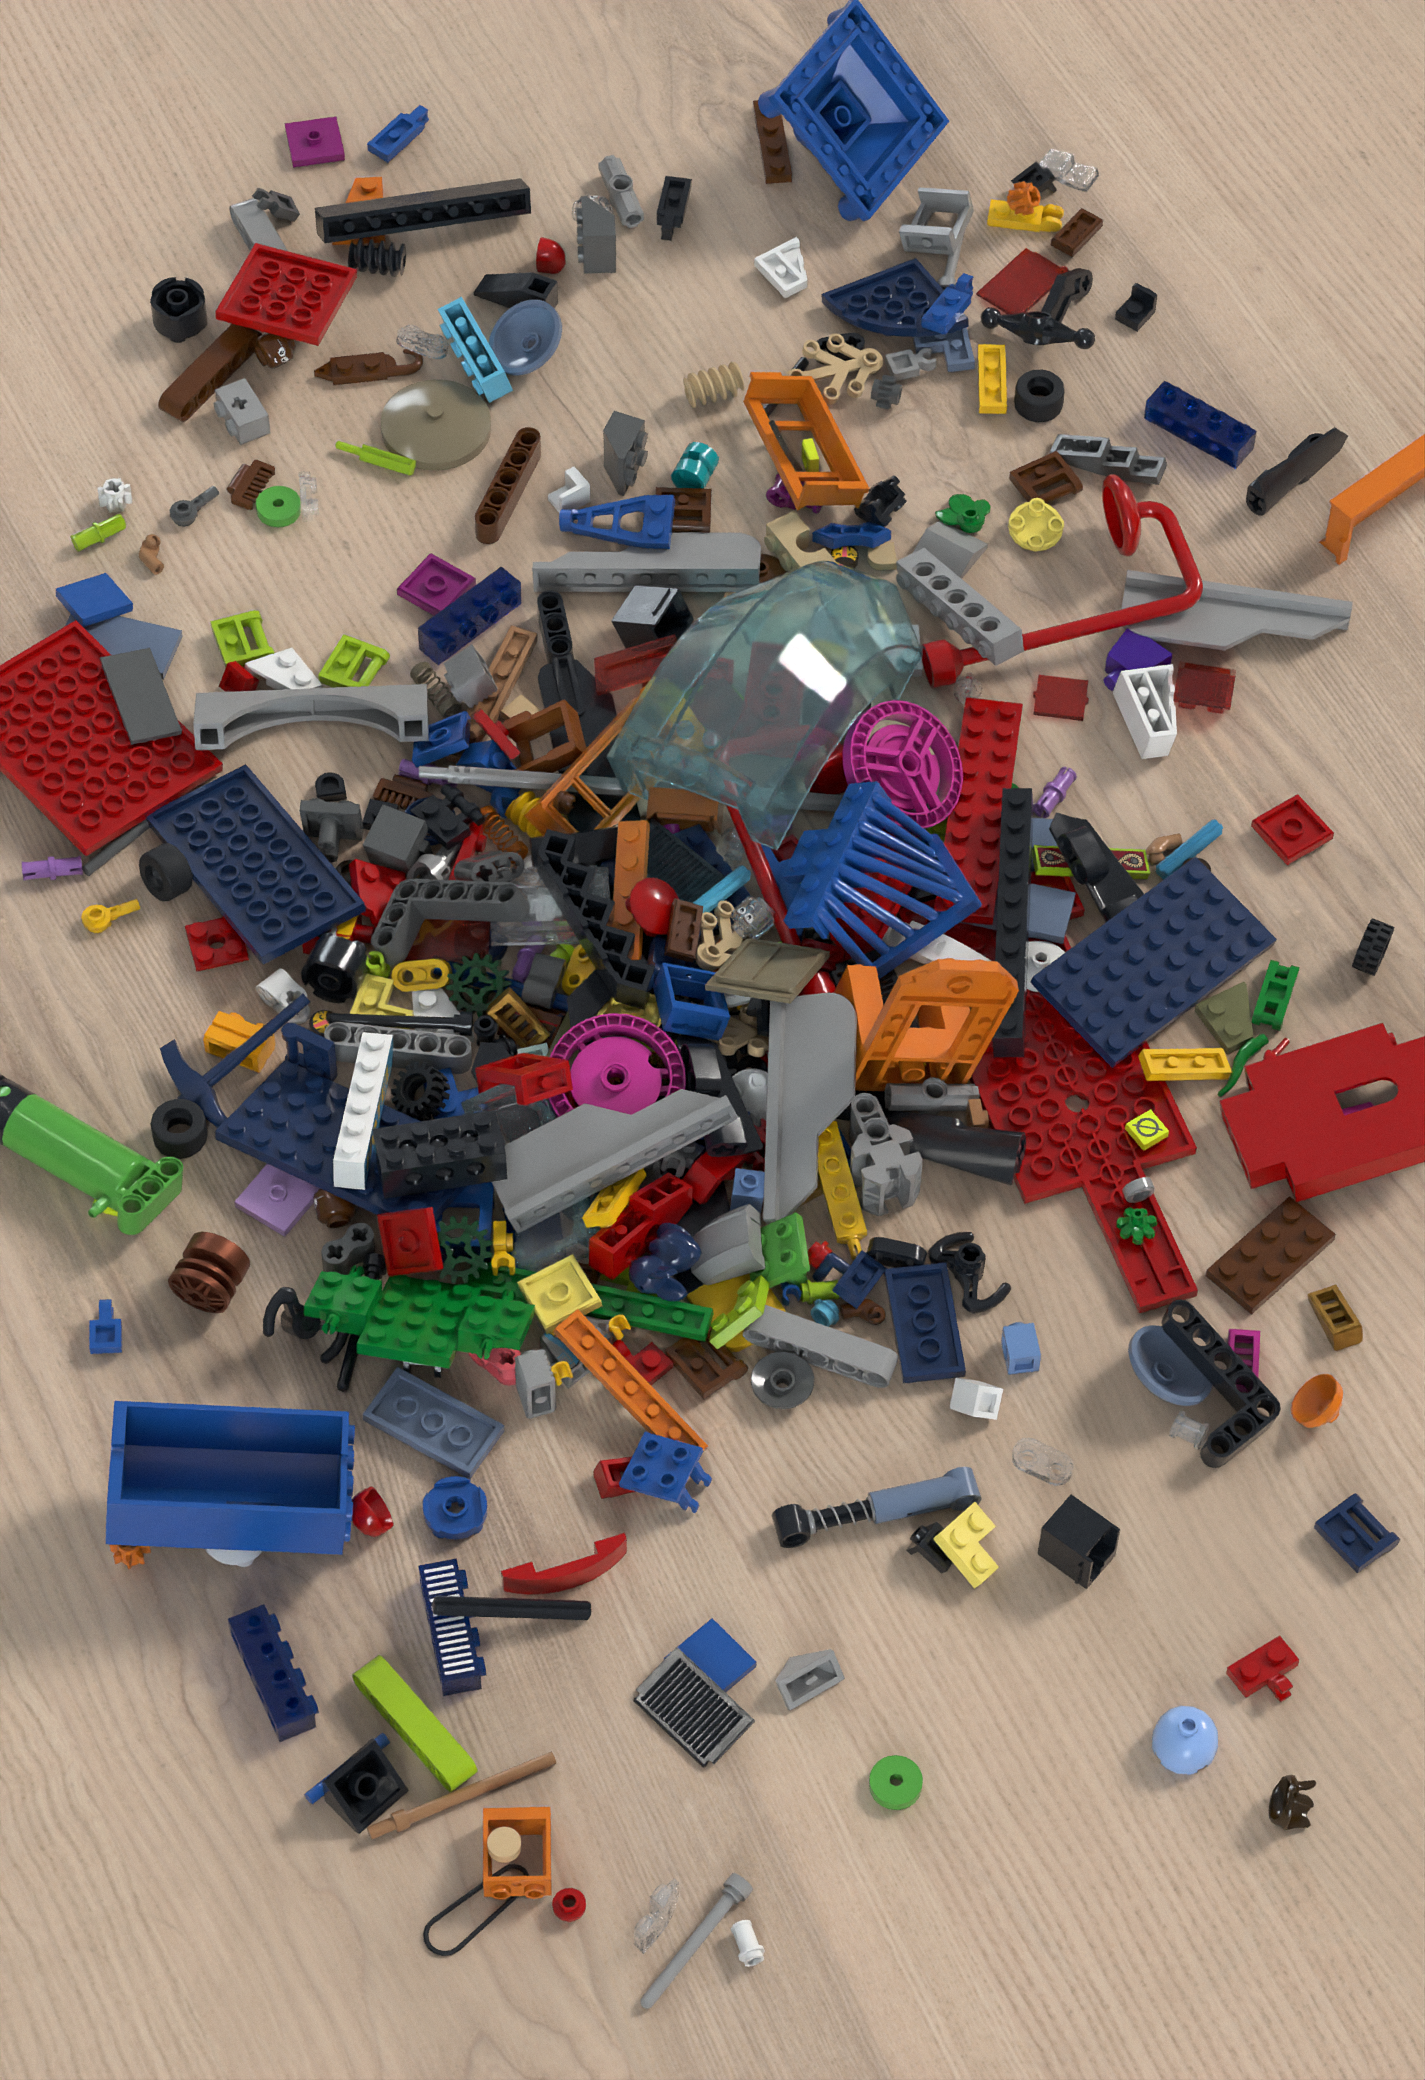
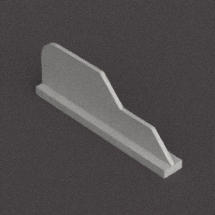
(691, 564)
(1231, 612)
(806, 1091)
(596, 1149)

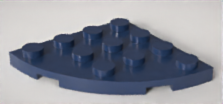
(890, 301)

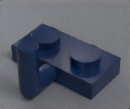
(856, 1279)

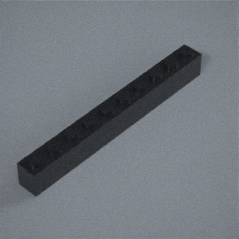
(1014, 912)

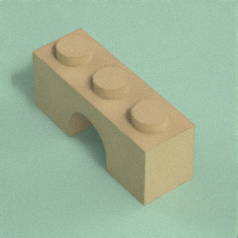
(788, 538)

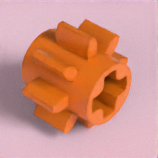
(1023, 198)
(129, 1554)

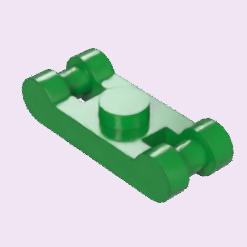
(1275, 995)

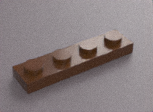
(772, 147)

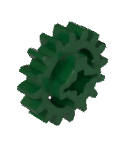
(477, 973)
(467, 1237)

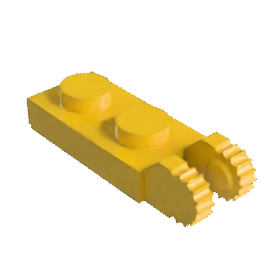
(1043, 218)

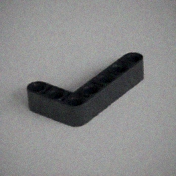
(1224, 1381)

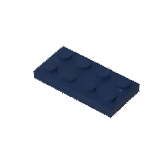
(924, 1323)

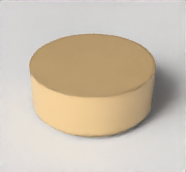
(504, 1844)

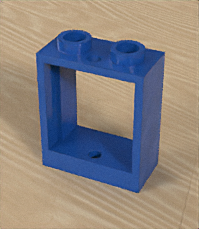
(685, 1017)

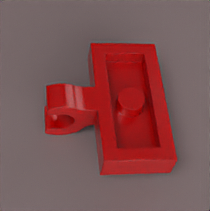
(649, 1362)
(1264, 1668)

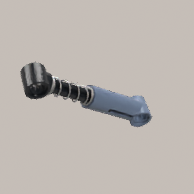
(953, 1490)

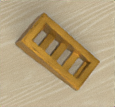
(525, 1014)
(1342, 1334)

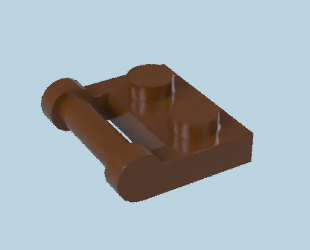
(1043, 473)
(690, 503)
(700, 1367)

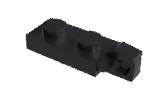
(673, 204)

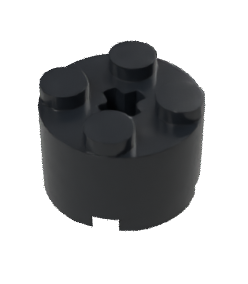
(178, 308)
(335, 968)

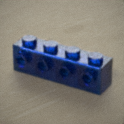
(1200, 424)
(469, 615)
(272, 1672)

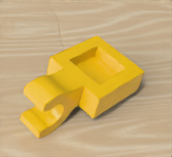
(502, 1245)

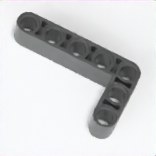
(442, 899)

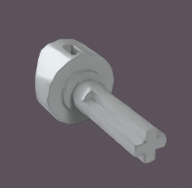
(434, 866)

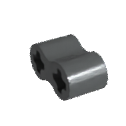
(543, 980)
(349, 1250)

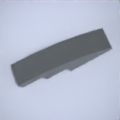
(1099, 457)

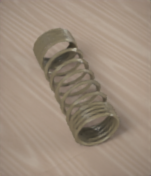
(456, 706)

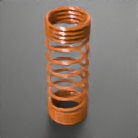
(515, 847)

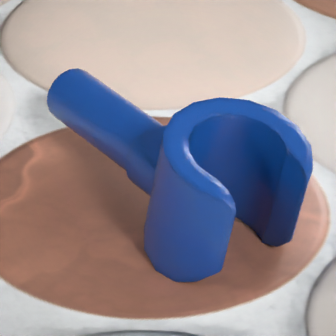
(789, 1289)

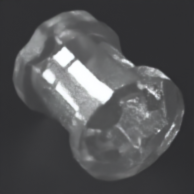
(1189, 1430)

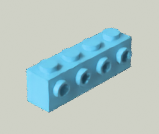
(475, 350)

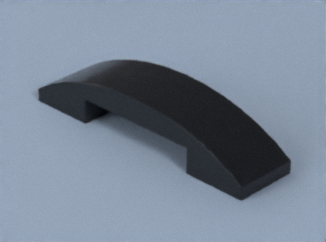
(589, 845)

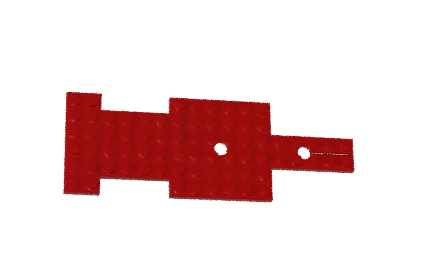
(1085, 1146)

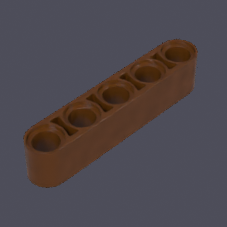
(209, 372)
(508, 485)

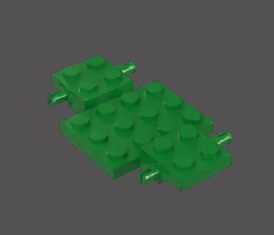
(417, 1317)

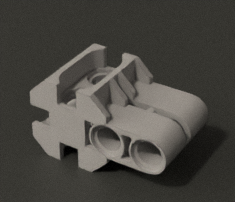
(881, 1158)

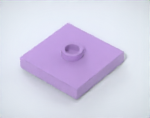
(276, 1199)

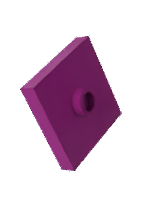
(314, 141)
(435, 584)

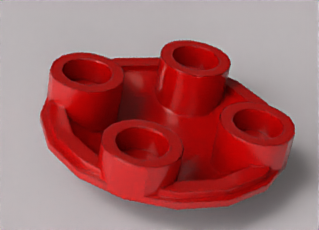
(651, 905)

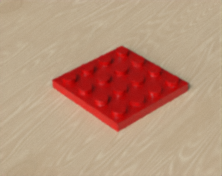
(286, 294)

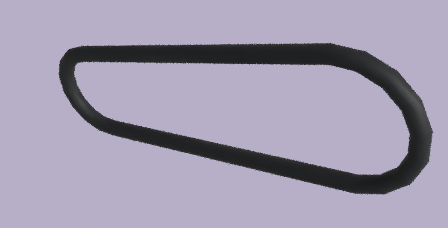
(461, 1900)

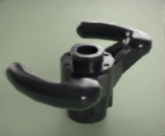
(968, 1268)
(296, 1323)

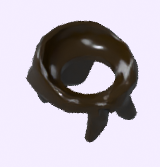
(1288, 1806)

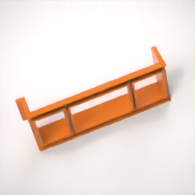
(845, 481)
(1371, 494)
(546, 816)

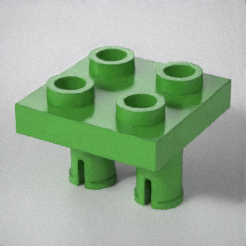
(784, 1252)

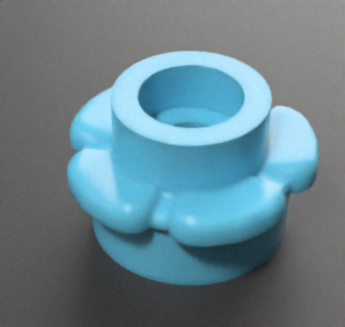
(825, 1312)

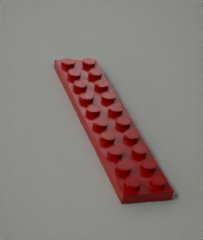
(974, 826)

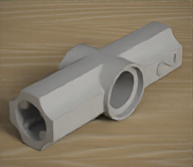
(621, 191)
(929, 1096)

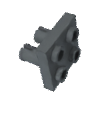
(331, 823)

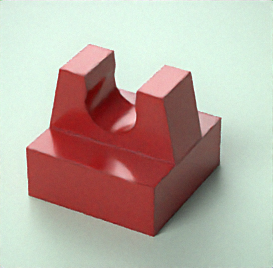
(237, 679)

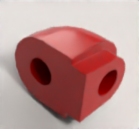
(549, 256)

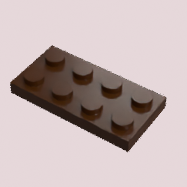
(1270, 1255)

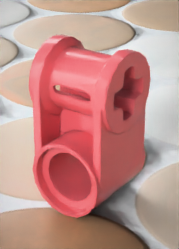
(499, 1364)

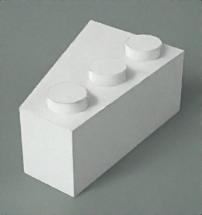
(1148, 708)

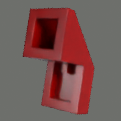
(709, 1172)

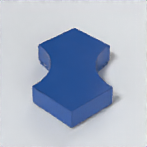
(864, 534)

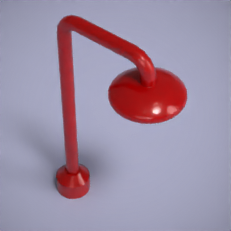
(1123, 516)
(829, 781)

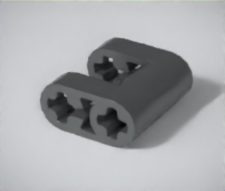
(481, 867)

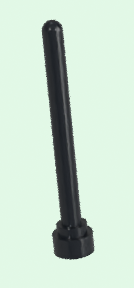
(459, 1023)
(374, 1268)

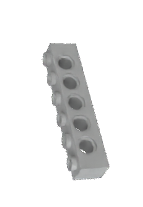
(959, 606)

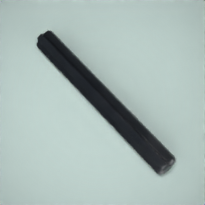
(511, 1608)

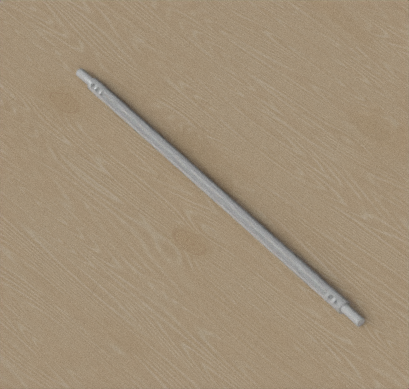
(597, 784)

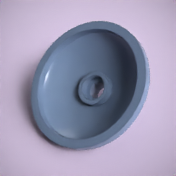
(526, 336)
(1166, 1368)

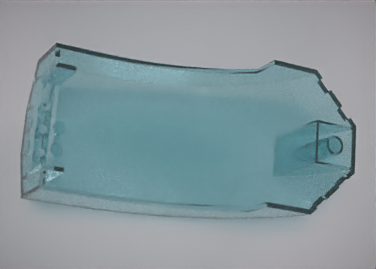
(767, 692)

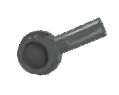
(185, 512)

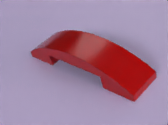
(526, 1581)

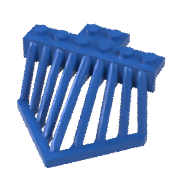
(835, 862)

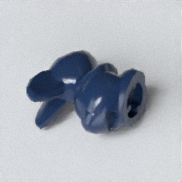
(671, 1254)

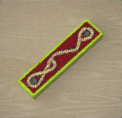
(1050, 861)

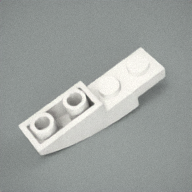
(940, 948)

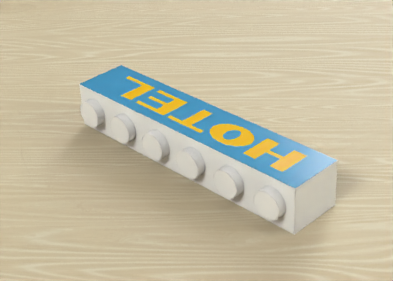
(363, 1110)

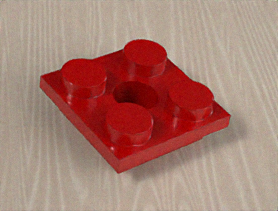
(203, 934)

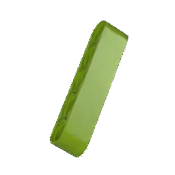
(414, 1723)

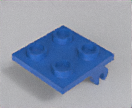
(663, 1468)

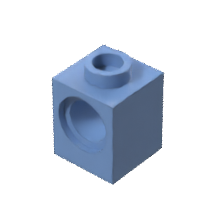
(748, 1189)
(1020, 1348)

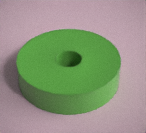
(278, 516)
(893, 1796)

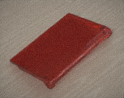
(1021, 283)
(450, 940)

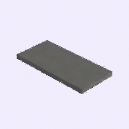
(140, 696)

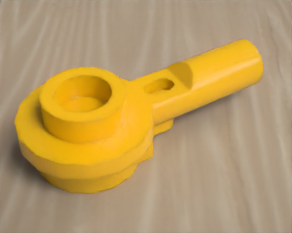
(99, 918)

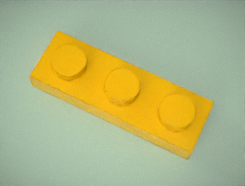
(992, 379)
(1185, 1064)
(612, 1201)

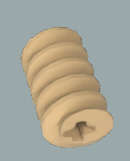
(712, 383)

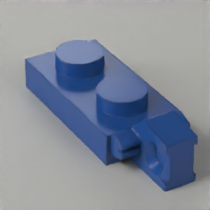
(398, 134)
(949, 306)

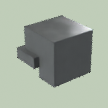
(396, 840)

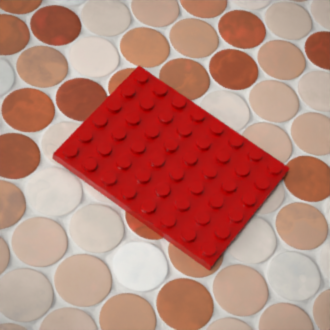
(72, 750)

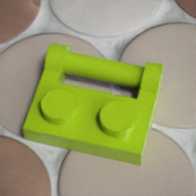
(233, 641)
(346, 661)

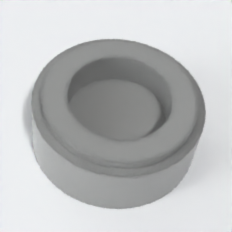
(1138, 1190)

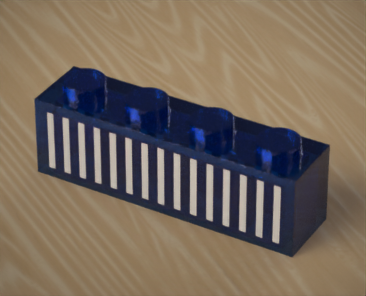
(451, 1635)

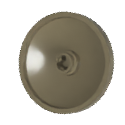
(436, 424)

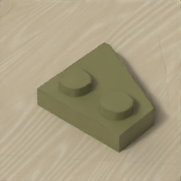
(1228, 1017)

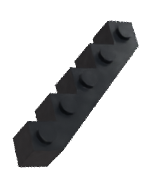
(592, 921)

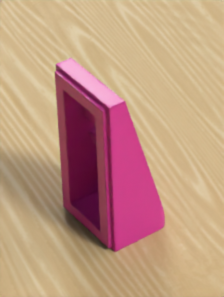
(1248, 1337)

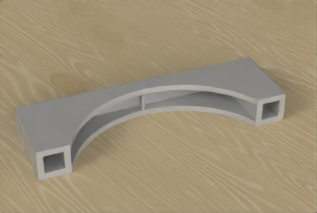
(393, 709)

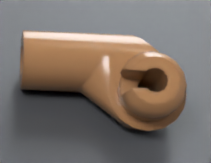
(149, 552)
(1161, 844)

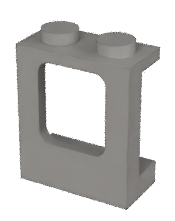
(933, 239)

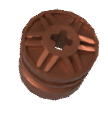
(209, 1272)

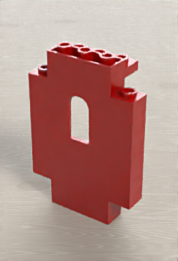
(1296, 1128)

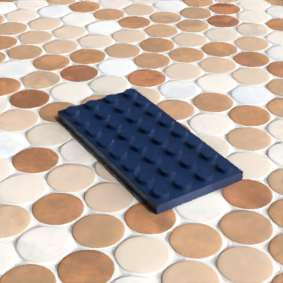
(256, 864)
(1153, 961)
(296, 1128)

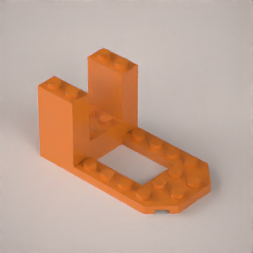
(949, 1033)

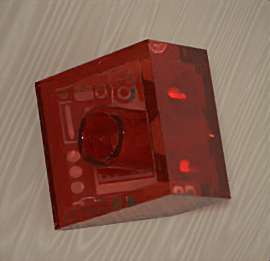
(1204, 687)

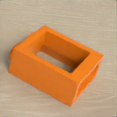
(526, 1822)

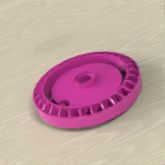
(902, 761)
(617, 1058)

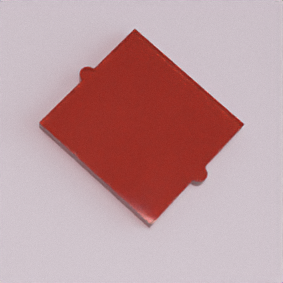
(1060, 697)

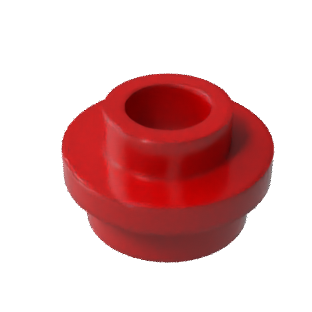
(817, 1253)
(569, 1913)

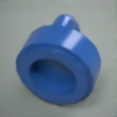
(502, 798)

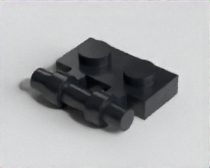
(442, 822)

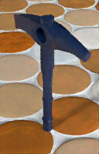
(200, 1088)

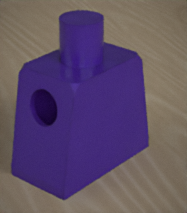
(1131, 653)

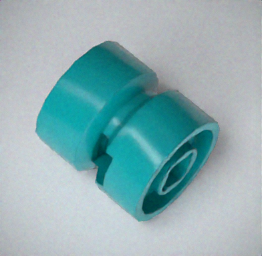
(695, 466)

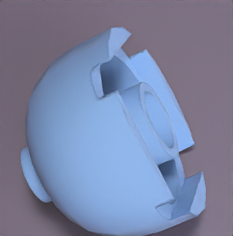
(1185, 1740)

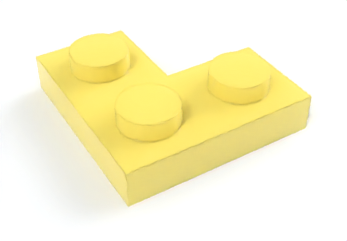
(374, 997)
(961, 1545)

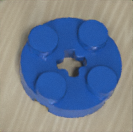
(455, 1525)

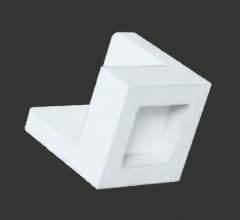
(573, 494)
(976, 1398)

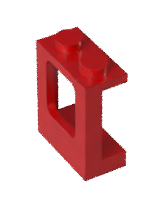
(531, 1074)

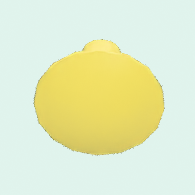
(1035, 525)

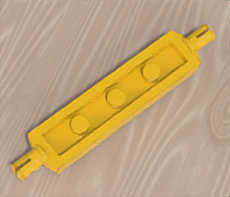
(840, 1190)

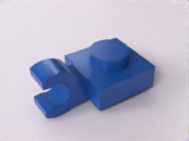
(105, 1333)

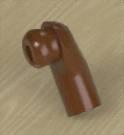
(563, 802)
(867, 1311)

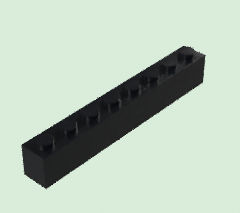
(422, 210)

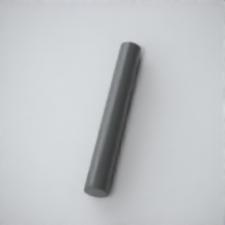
(115, 847)

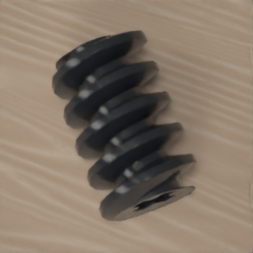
(377, 258)

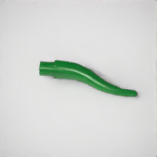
(1248, 1050)

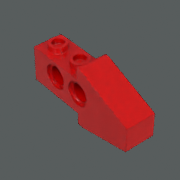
(628, 1238)

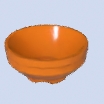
(1314, 1397)

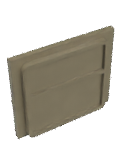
(768, 970)

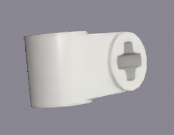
(279, 991)

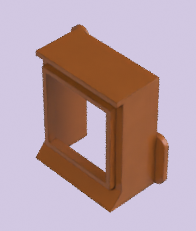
(528, 727)
(684, 809)

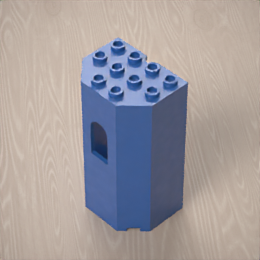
(230, 1478)

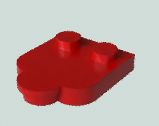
(374, 886)

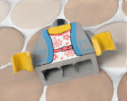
(564, 1363)

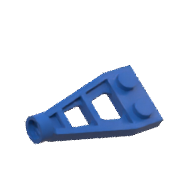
(656, 527)

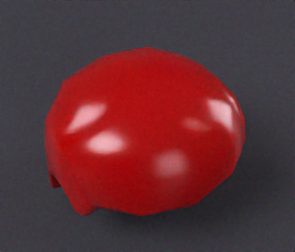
(371, 1513)

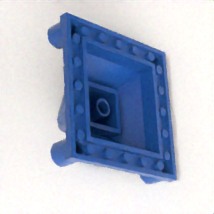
(857, 110)

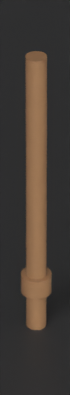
(402, 1819)

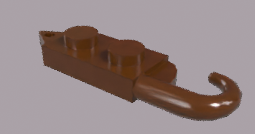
(366, 368)

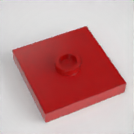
(496, 732)
(1292, 829)
(410, 1241)

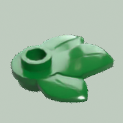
(965, 513)

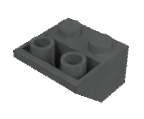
(597, 237)
(624, 449)

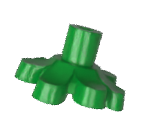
(1136, 1224)

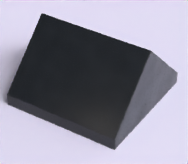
(363, 1787)

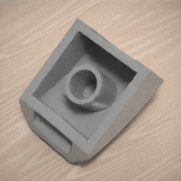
(730, 1246)

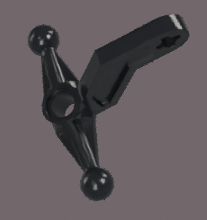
(1047, 325)

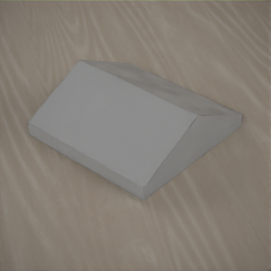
(952, 547)

